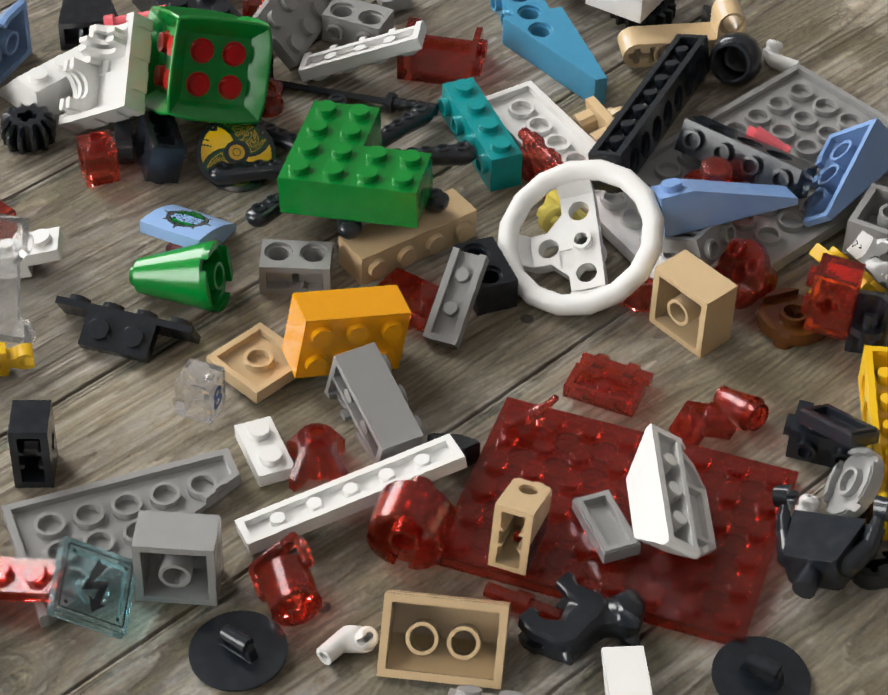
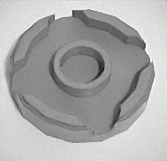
(854, 483)

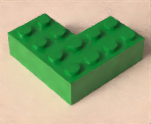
(346, 174)

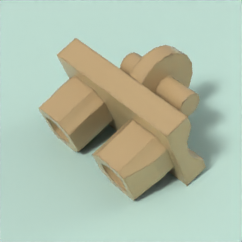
(595, 117)

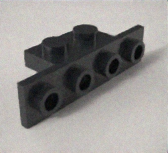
(122, 332)

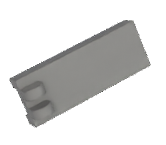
(455, 298)

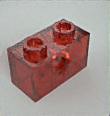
(832, 295)

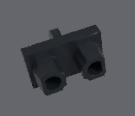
(868, 322)

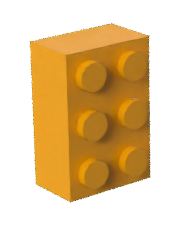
(340, 321)

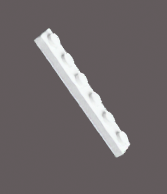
(347, 494)

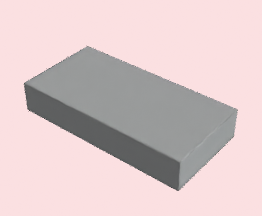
(606, 526)

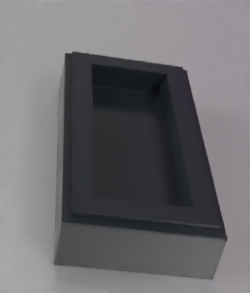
(838, 425)

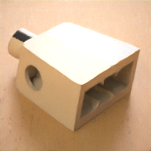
(520, 508)

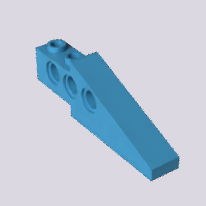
(551, 44)

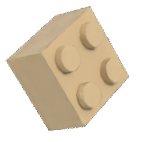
(692, 303)

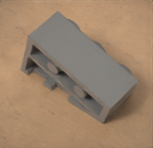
(374, 402)

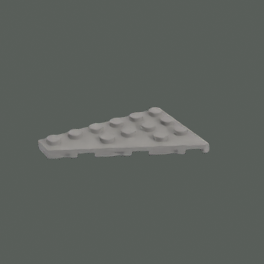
(108, 509)

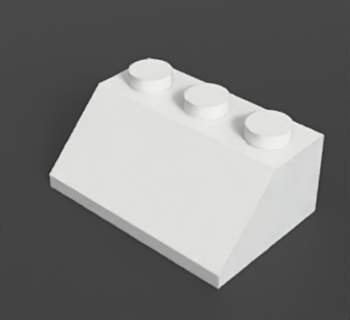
(42, 84)

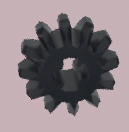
(28, 128)

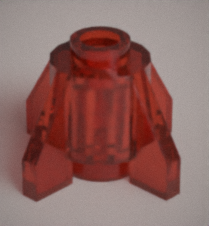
(316, 455)

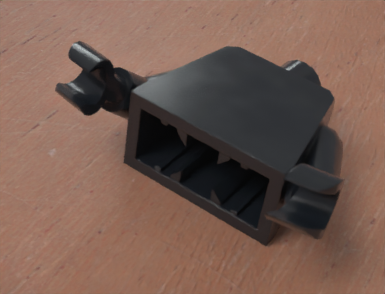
(822, 547)

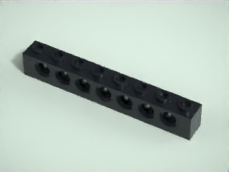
(653, 106)

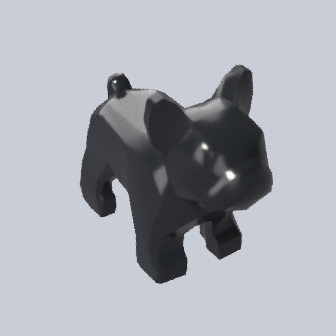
(584, 622)

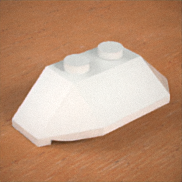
(669, 497)

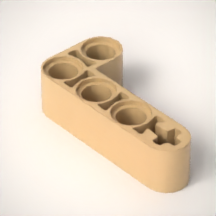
(645, 44)

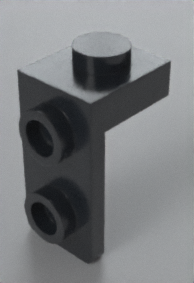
(810, 445)

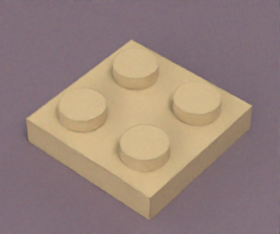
(254, 363)

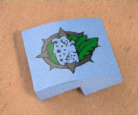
(185, 226)

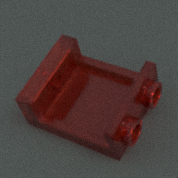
(443, 58)

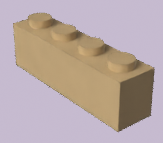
(385, 247)

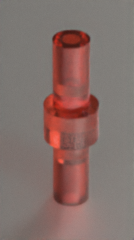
(521, 601)

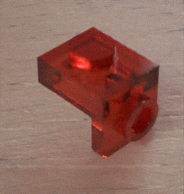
(702, 420)

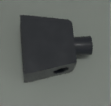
(78, 16)

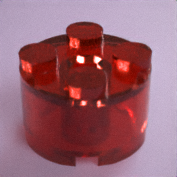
(411, 523)

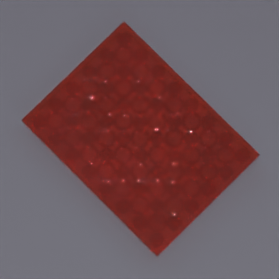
(585, 456)

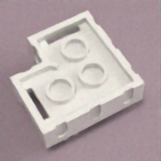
(112, 77)

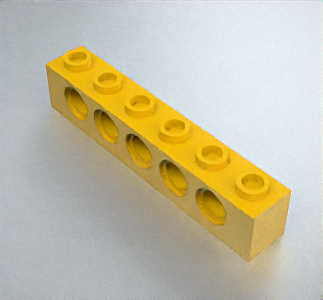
(874, 406)

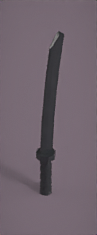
(391, 101)

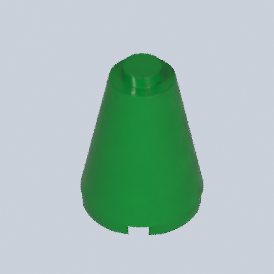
(186, 275)

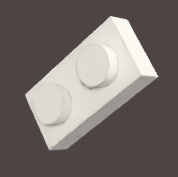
(264, 451)

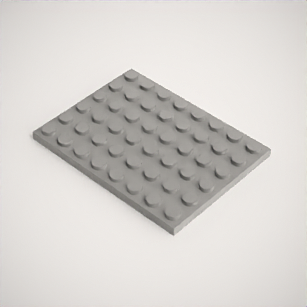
(801, 113)

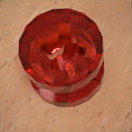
(274, 103)

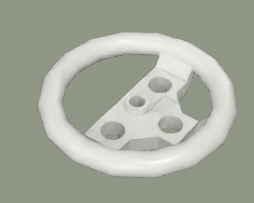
(578, 240)

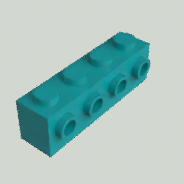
(476, 122)

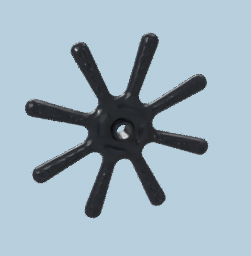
(269, 209)

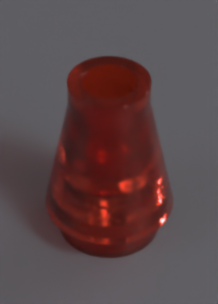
(743, 408)

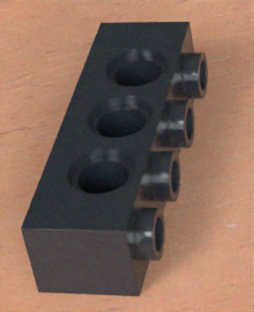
(750, 158)

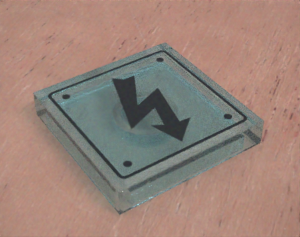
(92, 588)

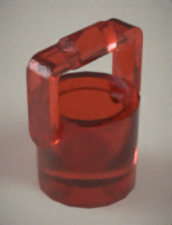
(287, 581)

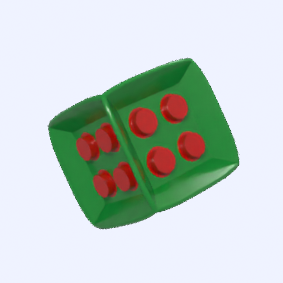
(208, 65)

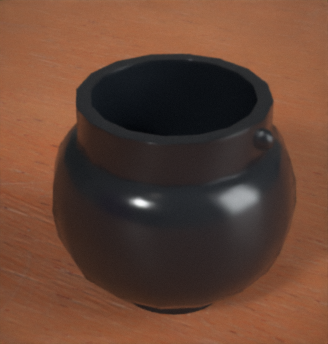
(736, 58)

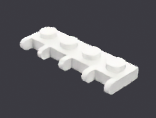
(365, 51)

